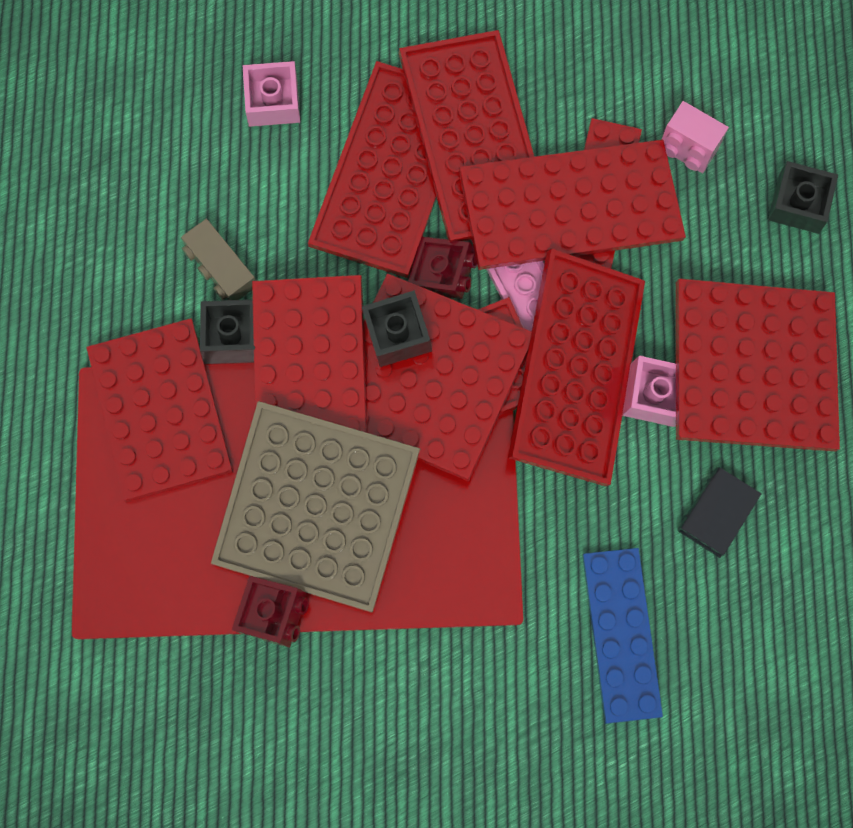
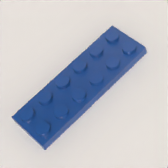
(622, 636)

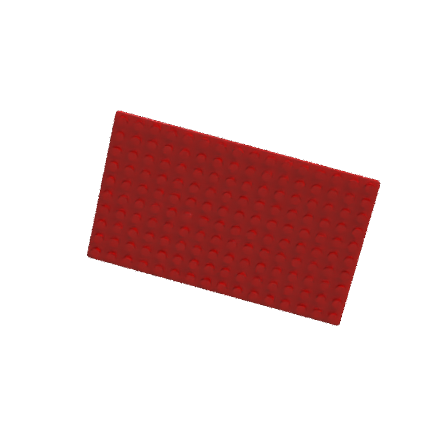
(149, 559)

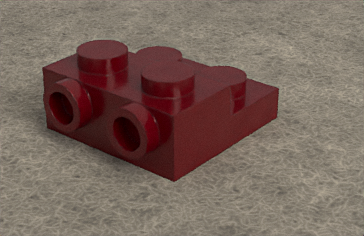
(443, 266)
(271, 611)

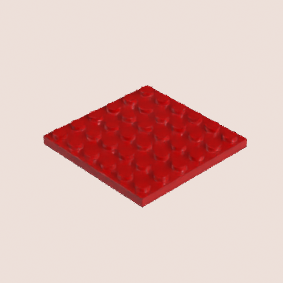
(756, 366)
(450, 395)

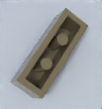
(217, 261)

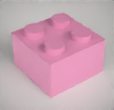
(271, 93)
(693, 137)
(651, 391)

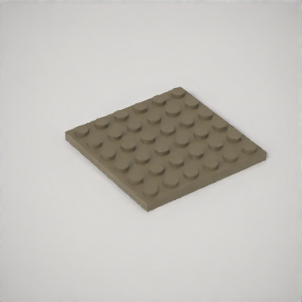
(315, 506)

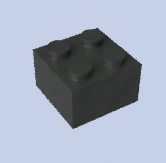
(803, 197)
(397, 328)
(227, 331)

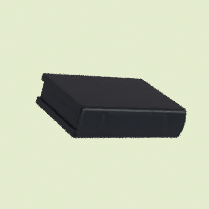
(719, 512)

